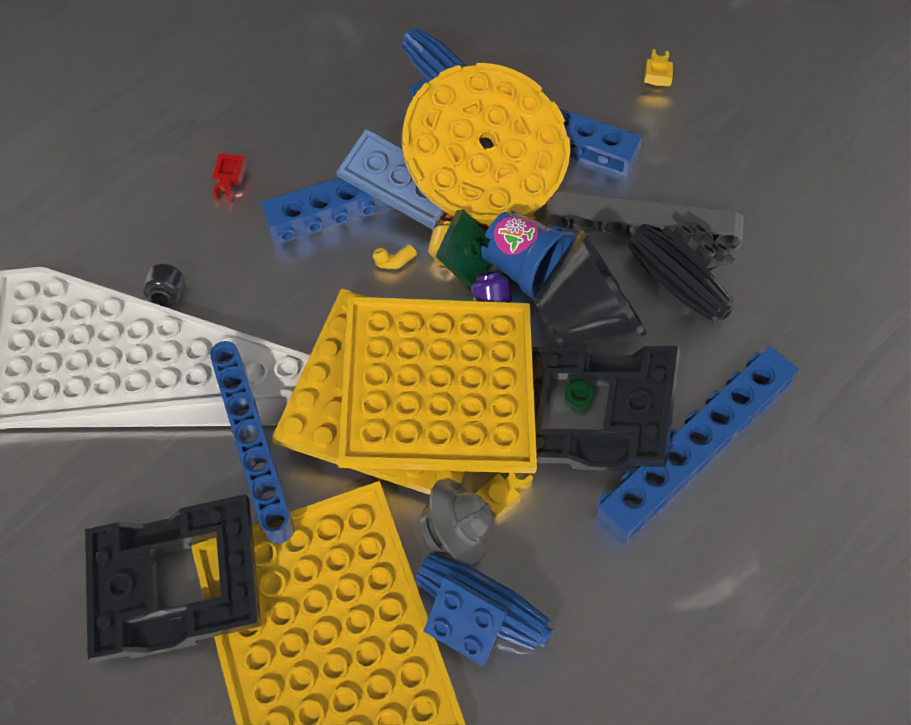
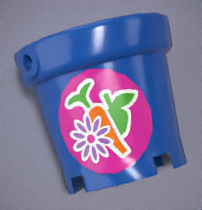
(525, 249)

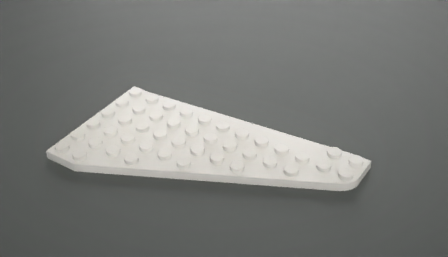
(119, 361)

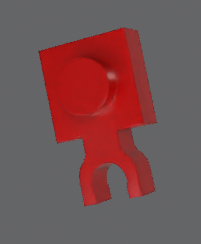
(228, 171)

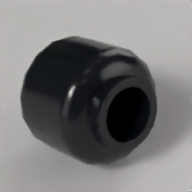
(164, 285)

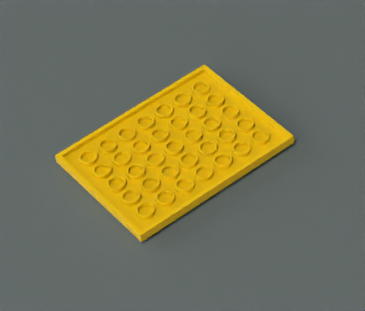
(337, 625)

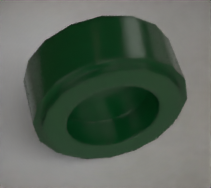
(579, 396)

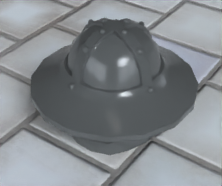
(459, 520)

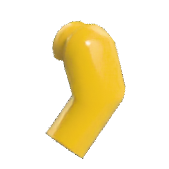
(393, 261)

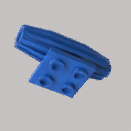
(427, 56)
(476, 610)

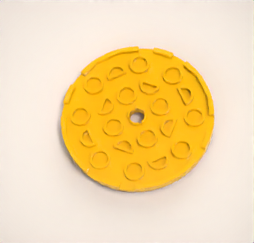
(493, 103)

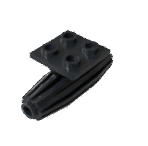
(685, 266)

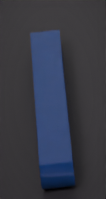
(255, 451)

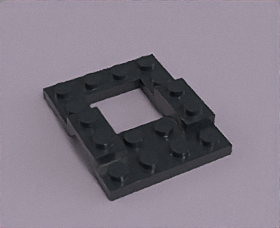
(636, 408)
(124, 589)

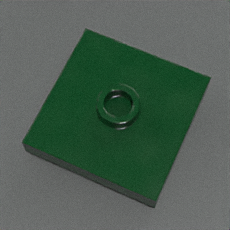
(462, 248)

